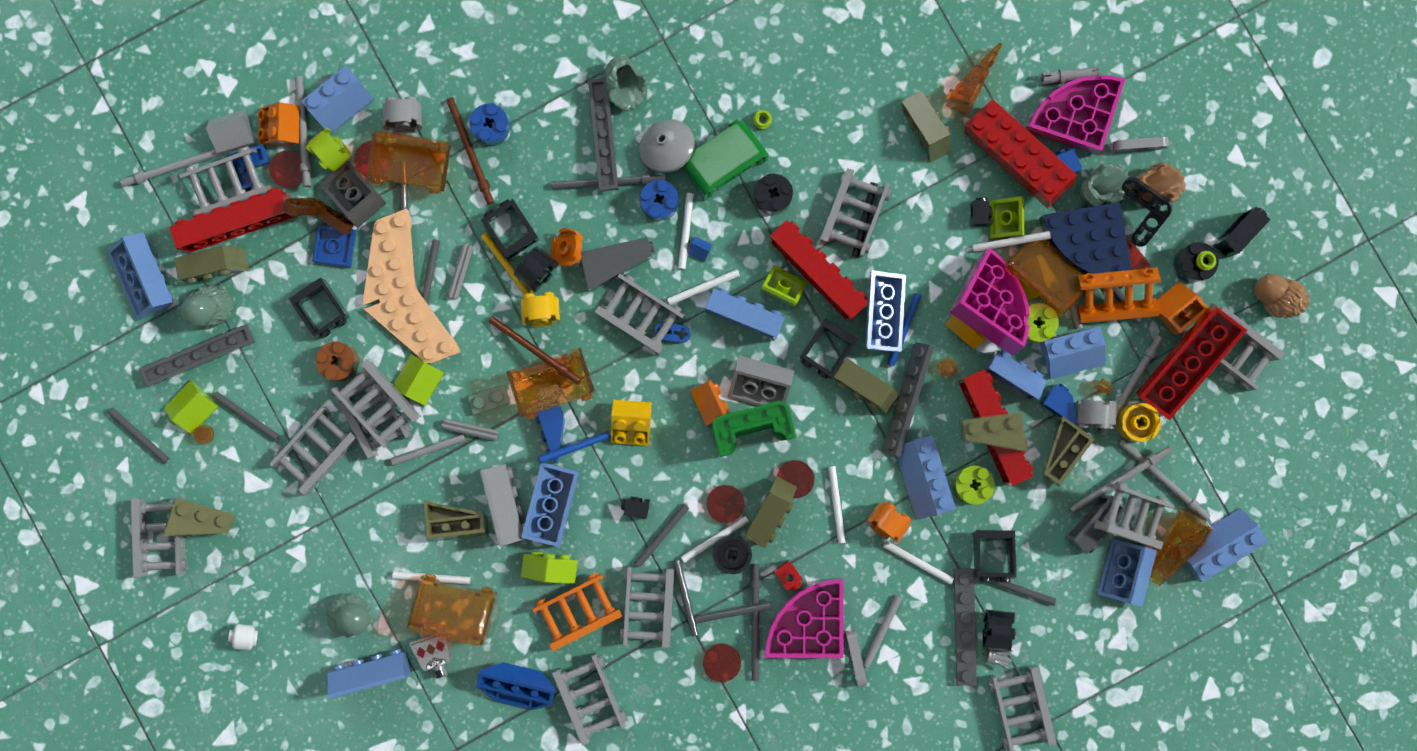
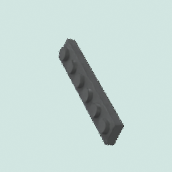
(603, 135)
(197, 355)
(908, 399)
(965, 627)

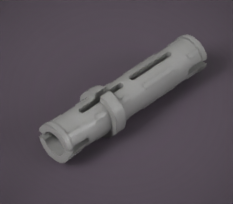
(1062, 76)

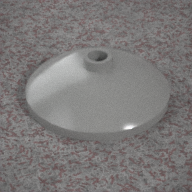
(670, 153)

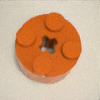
(889, 522)

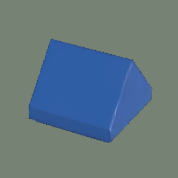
(699, 248)

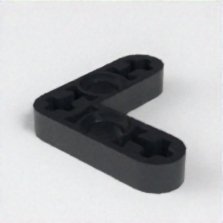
(1154, 212)

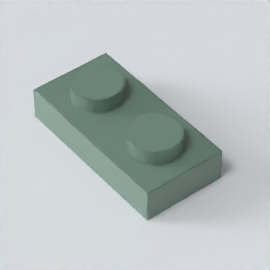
(489, 399)

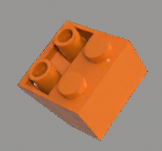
(278, 124)
(1180, 308)
(708, 401)

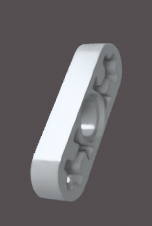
(1140, 144)
(856, 659)

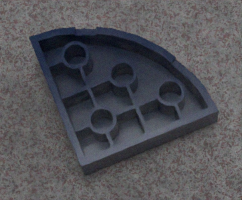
(1090, 238)

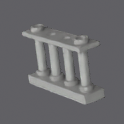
(240, 193)
(843, 198)
(639, 332)
(1254, 341)
(395, 399)
(360, 431)
(333, 454)
(1136, 533)
(141, 546)
(664, 616)
(570, 696)
(1036, 696)

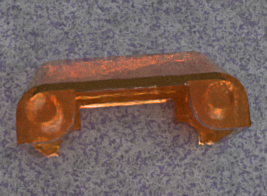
(409, 160)
(1047, 275)
(543, 388)
(452, 611)

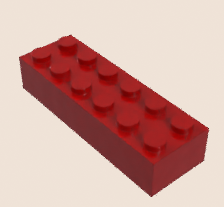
(1020, 153)
(230, 221)
(817, 270)
(1191, 361)
(985, 403)

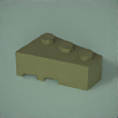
(927, 125)
(193, 519)
(453, 523)

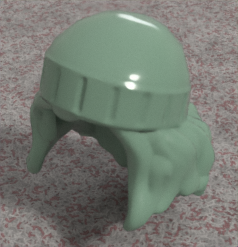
(624, 83)
(1104, 186)
(207, 307)
(348, 614)

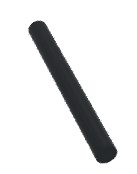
(865, 217)

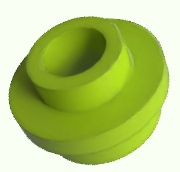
(762, 113)
(1211, 260)

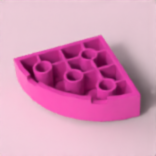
(1079, 112)
(994, 303)
(809, 623)

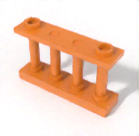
(1119, 310)
(576, 630)

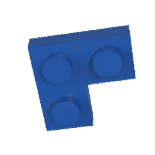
(259, 159)

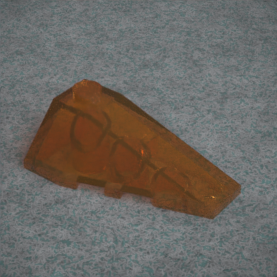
(968, 89)
(1183, 539)

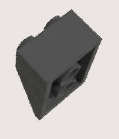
(352, 194)

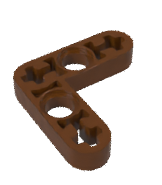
(313, 206)

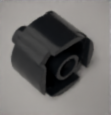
(772, 183)
(1186, 266)
(536, 269)
(743, 554)
(998, 630)

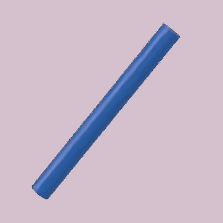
(906, 324)
(574, 447)

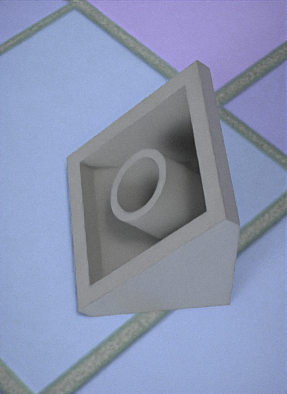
(230, 131)

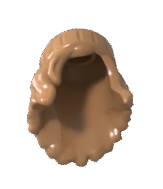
(1163, 179)
(1281, 295)

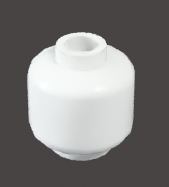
(243, 637)

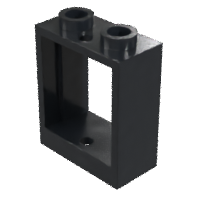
(1242, 232)
(520, 245)
(307, 293)
(839, 333)
(1003, 535)

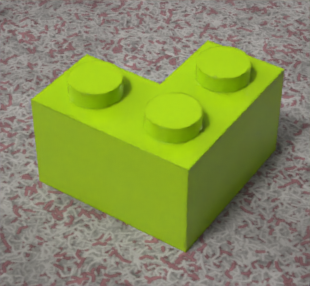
(549, 568)

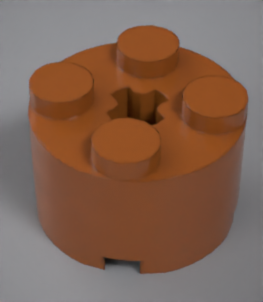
(327, 357)

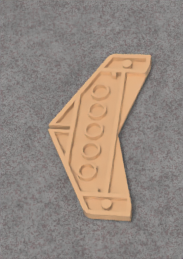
(392, 282)

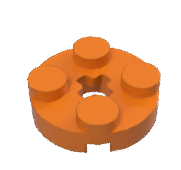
(573, 241)

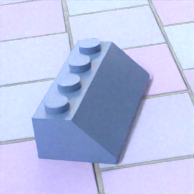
(140, 275)
(885, 312)
(744, 314)
(925, 478)
(550, 504)
(1228, 542)
(368, 674)

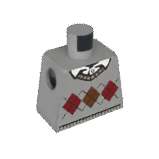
(432, 653)

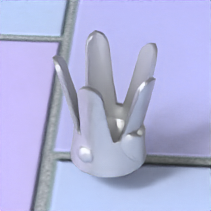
(994, 657)

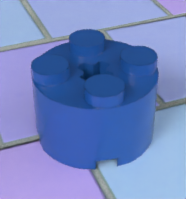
(479, 124)
(663, 190)

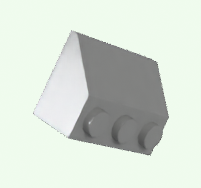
(759, 382)

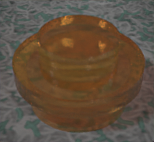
(947, 367)
(1104, 386)
(204, 434)

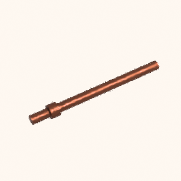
(483, 184)
(563, 370)

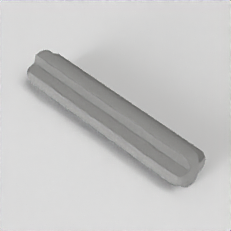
(460, 271)
(470, 429)

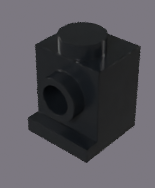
(980, 212)
(635, 507)

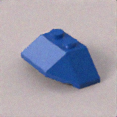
(516, 686)

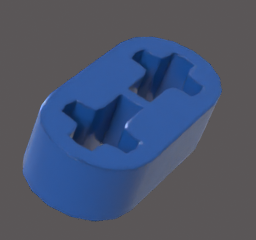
(674, 328)

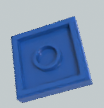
(333, 247)

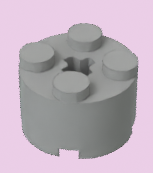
(402, 115)
(1096, 413)

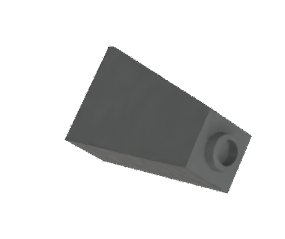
(607, 262)

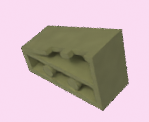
(211, 263)
(866, 386)
(998, 431)
(1066, 451)
(771, 512)

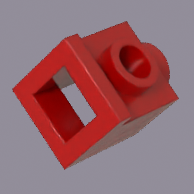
(785, 569)

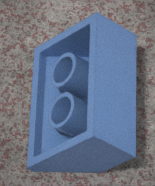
(337, 99)
(1074, 352)
(1015, 375)
(1127, 572)

